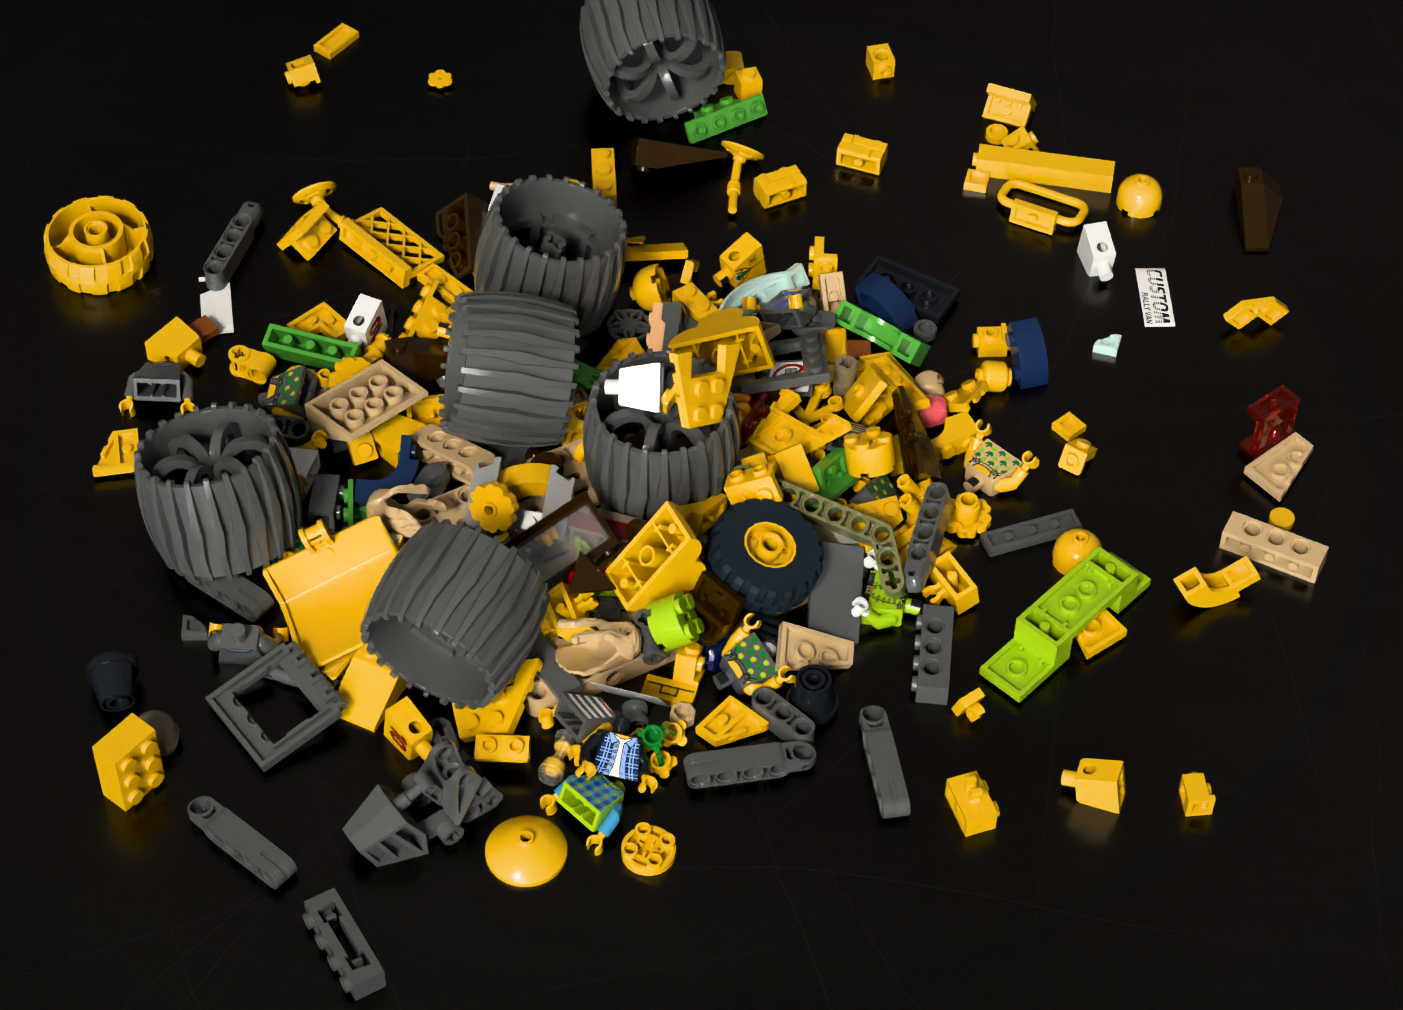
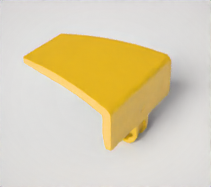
(330, 585)

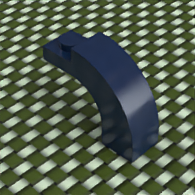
(402, 475)

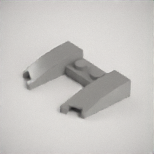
(558, 493)

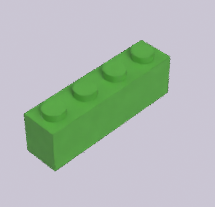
(307, 347)

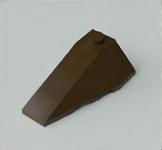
(1258, 206)
(460, 229)
(917, 451)

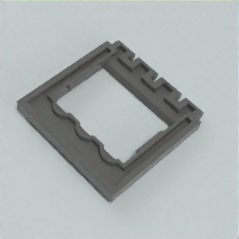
(814, 365)
(245, 726)

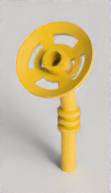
(741, 154)
(315, 194)

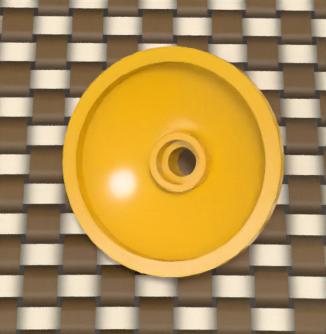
(530, 861)

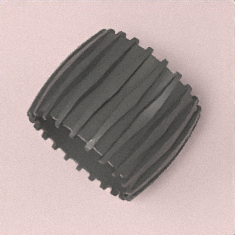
(653, 55)
(554, 244)
(509, 369)
(644, 479)
(218, 491)
(455, 614)

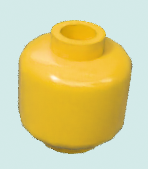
(996, 374)

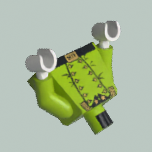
(876, 607)

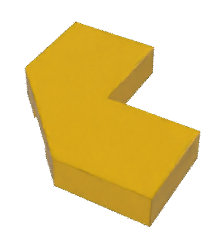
(1267, 308)

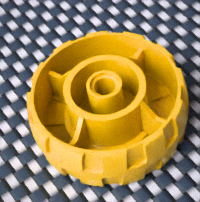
(98, 245)

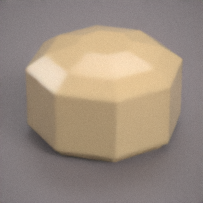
(684, 712)

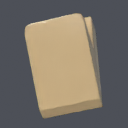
(831, 291)

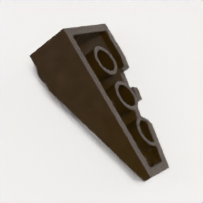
(654, 154)
(417, 358)

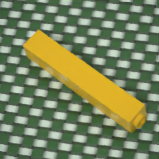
(1045, 168)

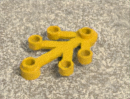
(811, 414)

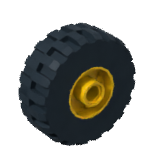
(765, 555)

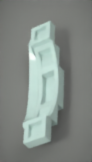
(766, 287)

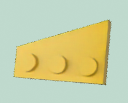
(1100, 634)

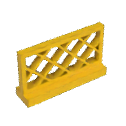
(380, 254)

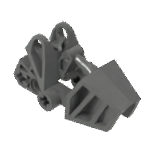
(452, 779)

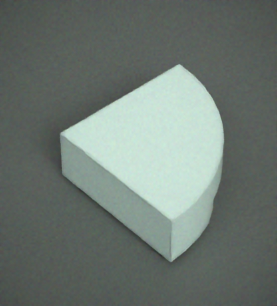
(1108, 346)

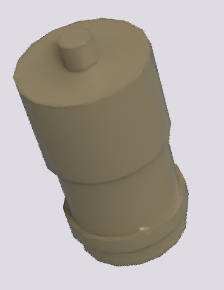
(845, 374)

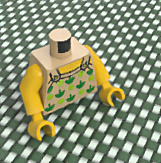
(993, 468)

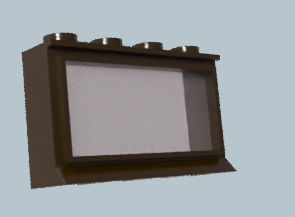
(560, 536)

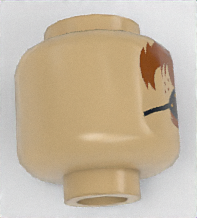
(930, 383)

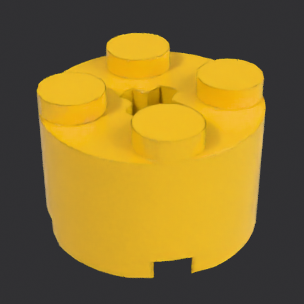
(870, 453)

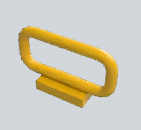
(1038, 217)

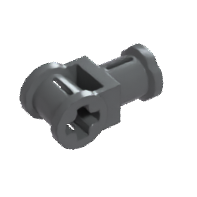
(651, 651)

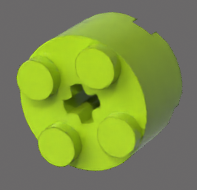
(674, 621)

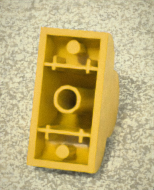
(725, 327)
(657, 561)

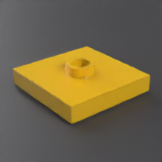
(863, 393)

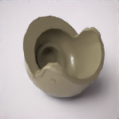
(166, 730)

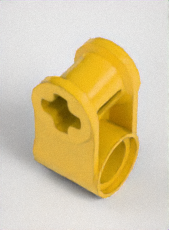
(252, 365)

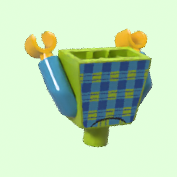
(593, 802)

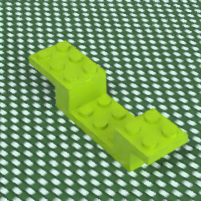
(1048, 626)

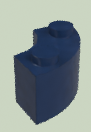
(886, 301)
(1027, 353)

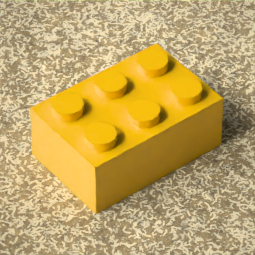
(129, 762)

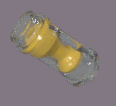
(554, 767)

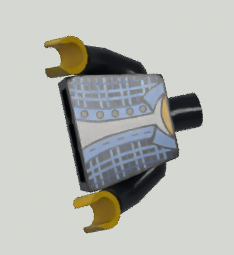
(616, 756)

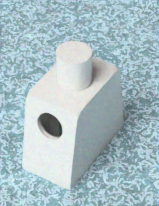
(1097, 250)
(639, 387)

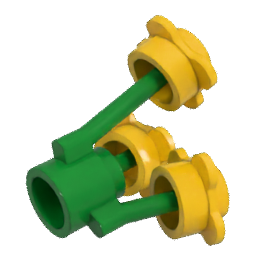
(655, 737)

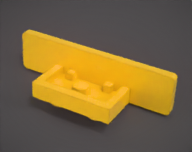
(426, 314)

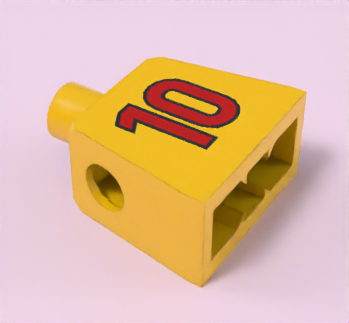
(408, 730)

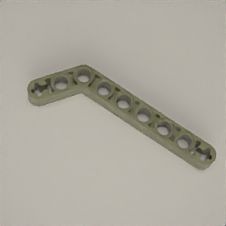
(845, 527)

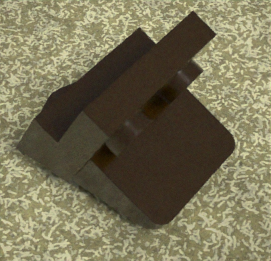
(717, 607)

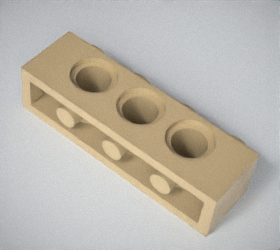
(457, 453)
(1273, 547)

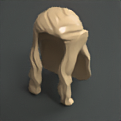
(399, 517)
(600, 649)

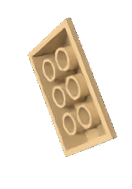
(363, 402)

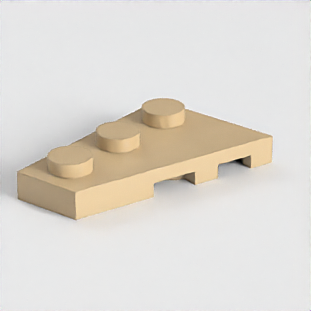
(1280, 465)
(803, 646)

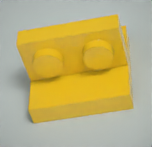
(1008, 106)
(309, 232)

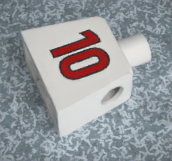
(365, 321)

